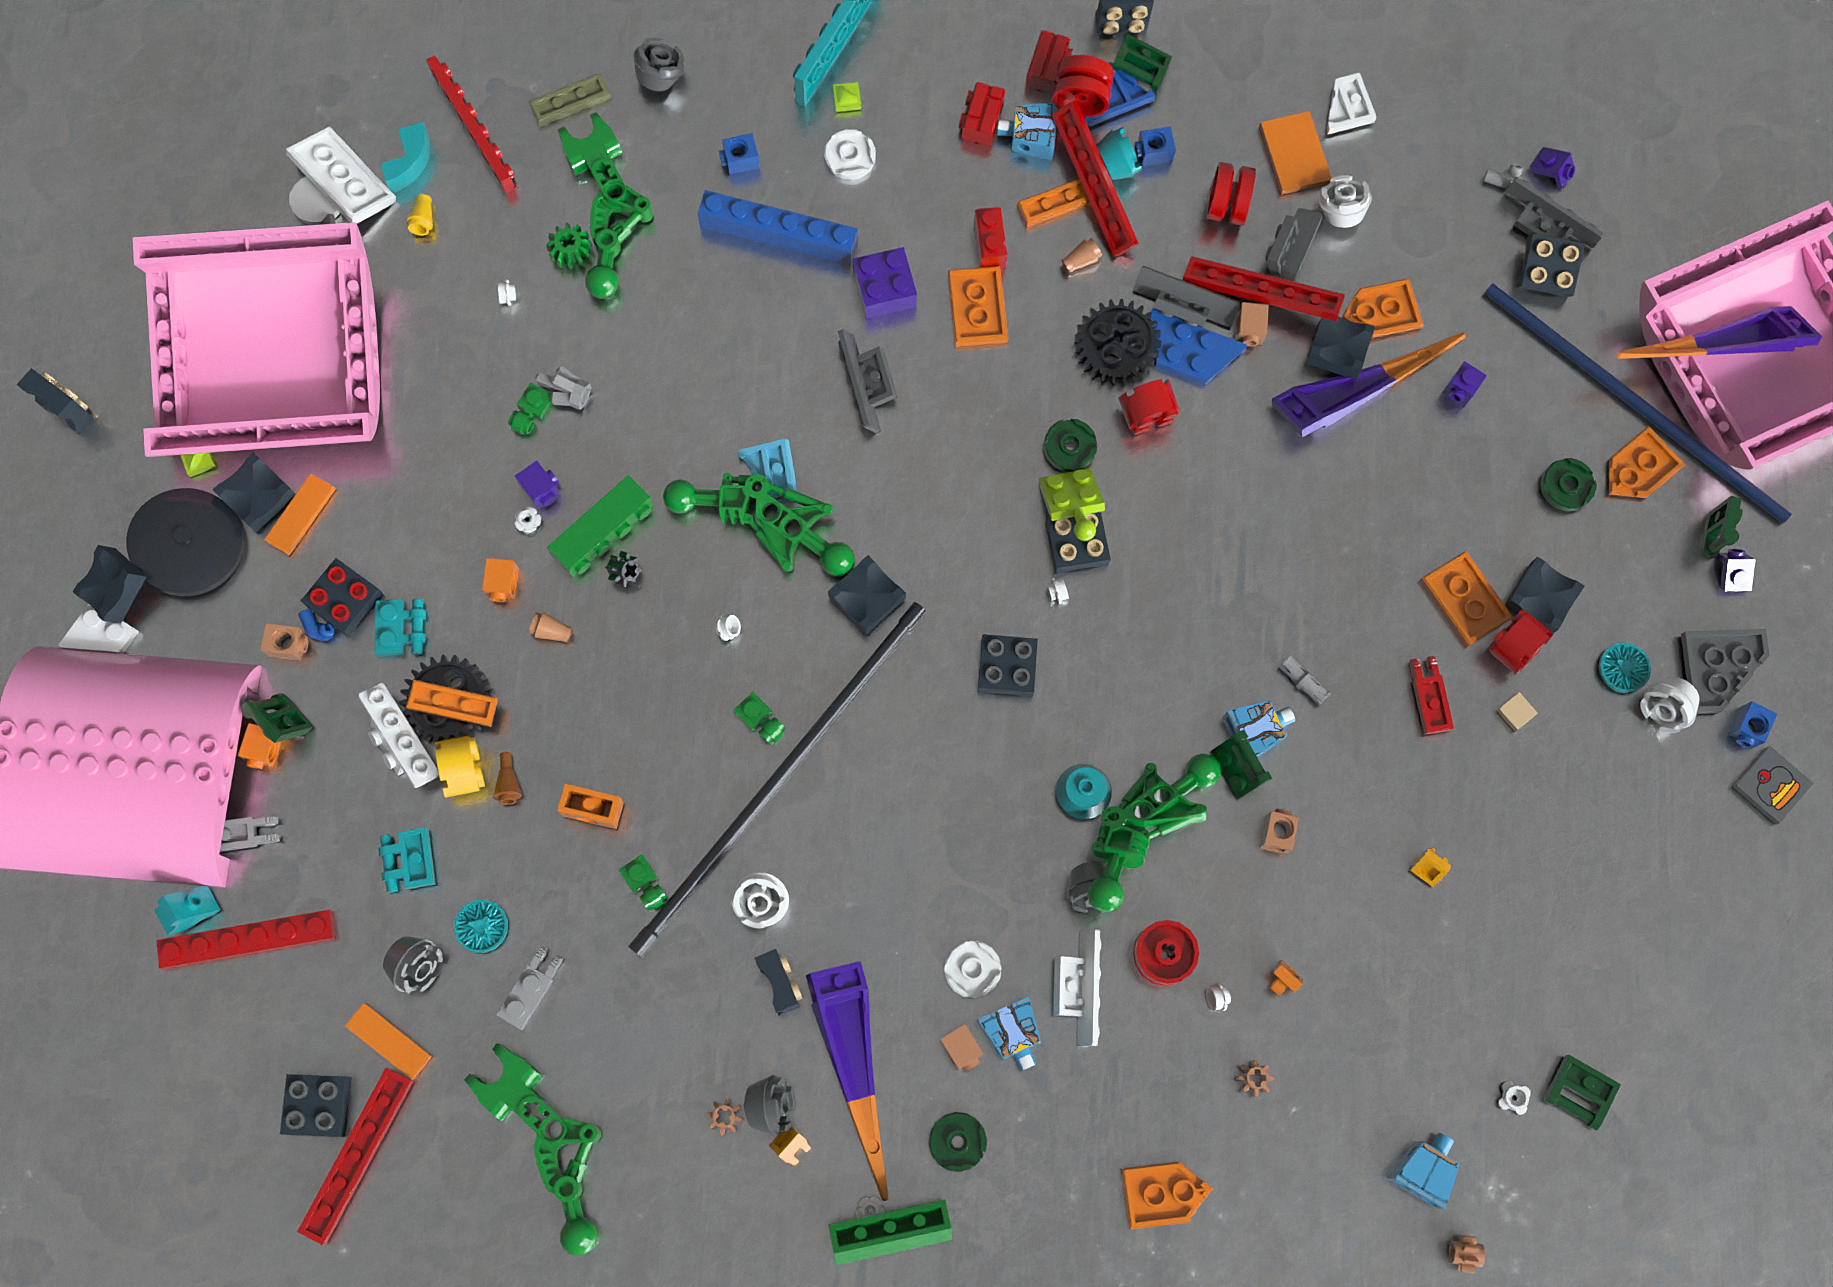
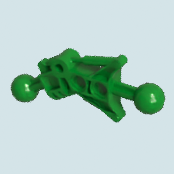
(735, 503)
(1158, 811)

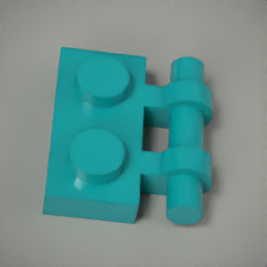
(390, 627)
(415, 858)

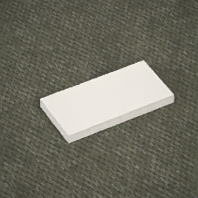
(340, 175)

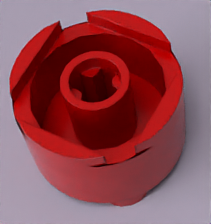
(1149, 405)
(1520, 641)

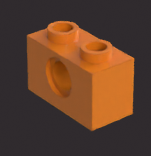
(590, 806)

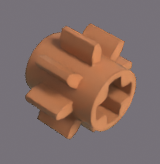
(1259, 1071)
(716, 1115)
(1466, 1253)

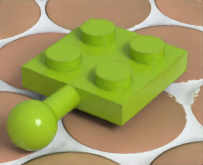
(1073, 496)

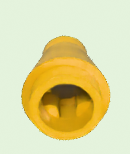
(420, 216)

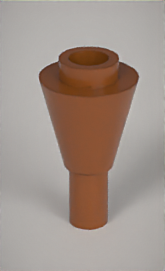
(507, 787)

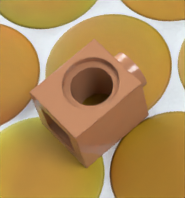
(1252, 323)
(273, 639)
(1271, 840)
(962, 1048)

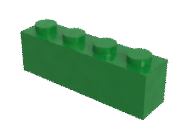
(600, 526)
(890, 1232)

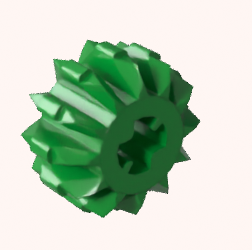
(567, 238)

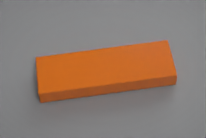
(1053, 203)
(299, 514)
(452, 703)
(388, 1041)

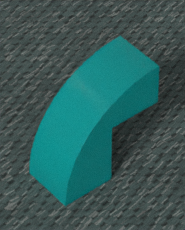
(405, 170)

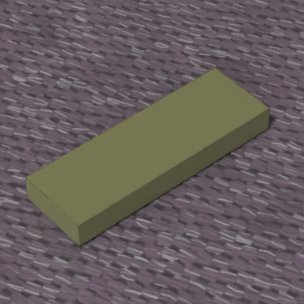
(569, 100)

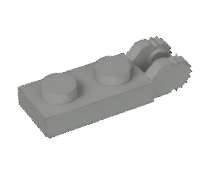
(242, 833)
(529, 990)

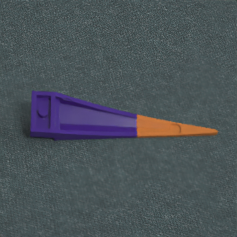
(1765, 331)
(1328, 400)
(843, 1019)

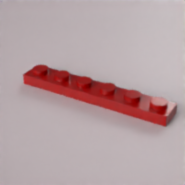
(476, 131)
(1095, 178)
(1264, 288)
(245, 939)
(355, 1156)

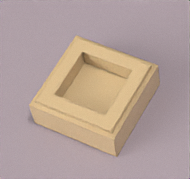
(1517, 711)

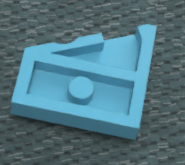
(773, 462)

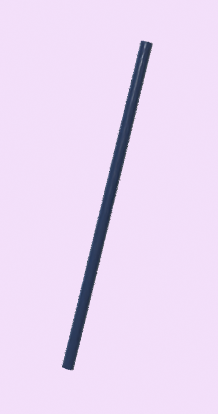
(1638, 404)

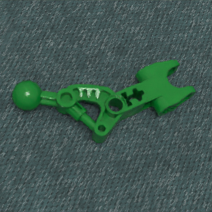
(595, 156)
(516, 1093)

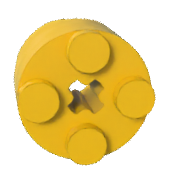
(457, 766)

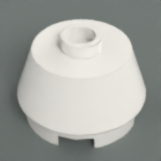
(1344, 201)
(1671, 704)
(759, 900)

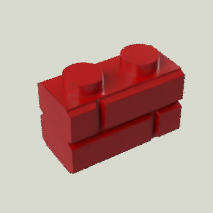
(1045, 60)
(983, 113)
(990, 237)

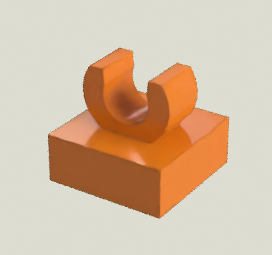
(1286, 978)

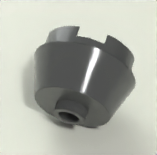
(658, 64)
(1079, 882)
(411, 963)
(769, 1104)

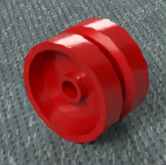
(1085, 81)
(1235, 194)
(1182, 952)

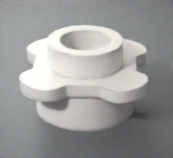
(1522, 1094)

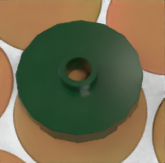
(1075, 433)
(1579, 478)
(973, 1138)

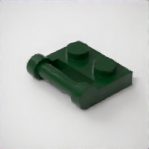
(1144, 56)
(1721, 523)
(278, 725)
(1240, 764)
(1586, 1083)

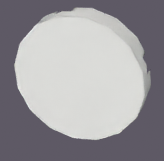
(849, 154)
(310, 203)
(972, 969)

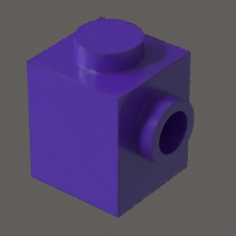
(1464, 384)
(538, 484)

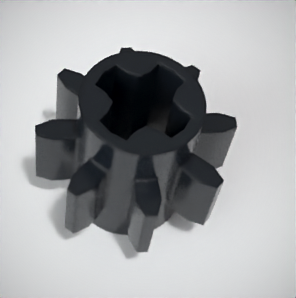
(623, 568)

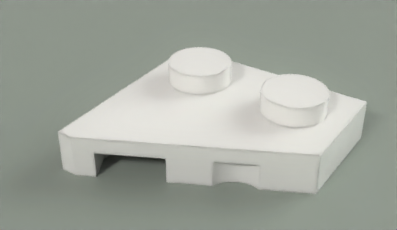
(1349, 104)
(97, 635)

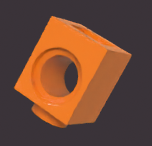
(500, 579)
(258, 749)

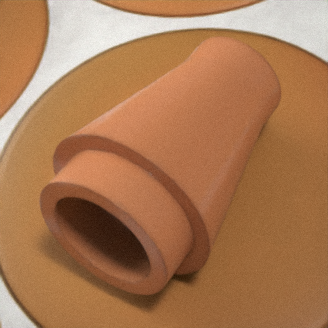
(1083, 255)
(548, 627)

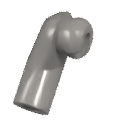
(1505, 178)

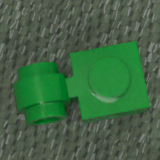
(532, 403)
(754, 713)
(639, 877)

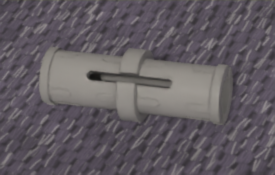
(1304, 680)

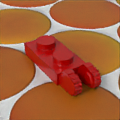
(1431, 697)

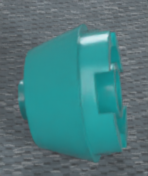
(1118, 155)
(1083, 791)

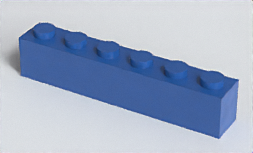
(778, 227)

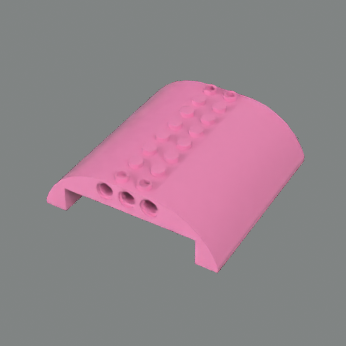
(260, 339)
(1750, 403)
(119, 764)

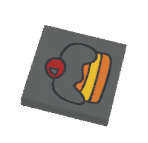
(1773, 785)

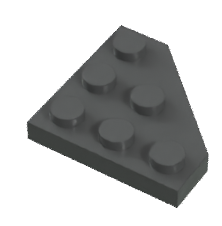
(1722, 663)

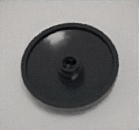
(185, 541)

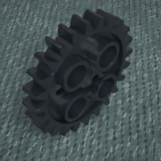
(1107, 321)
(441, 674)

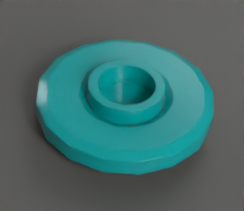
(1624, 667)
(481, 926)

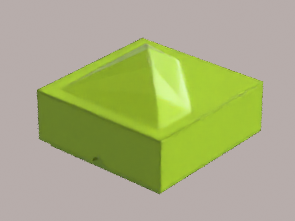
(847, 96)
(198, 463)

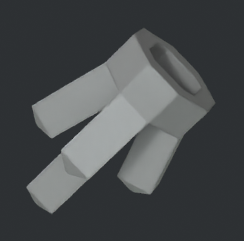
(565, 388)

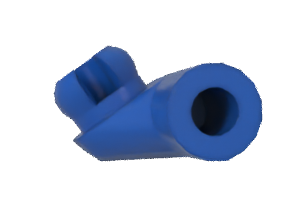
(315, 629)

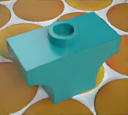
(185, 909)

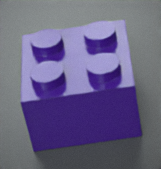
(884, 283)

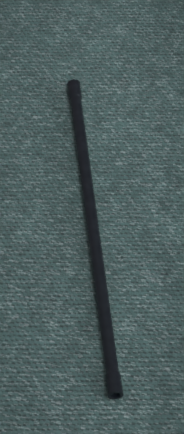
(650, 932)

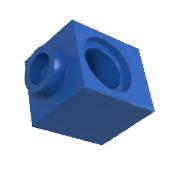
(1162, 139)
(743, 144)
(1761, 719)

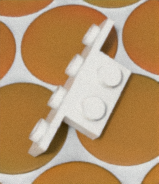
(396, 737)
(1078, 987)

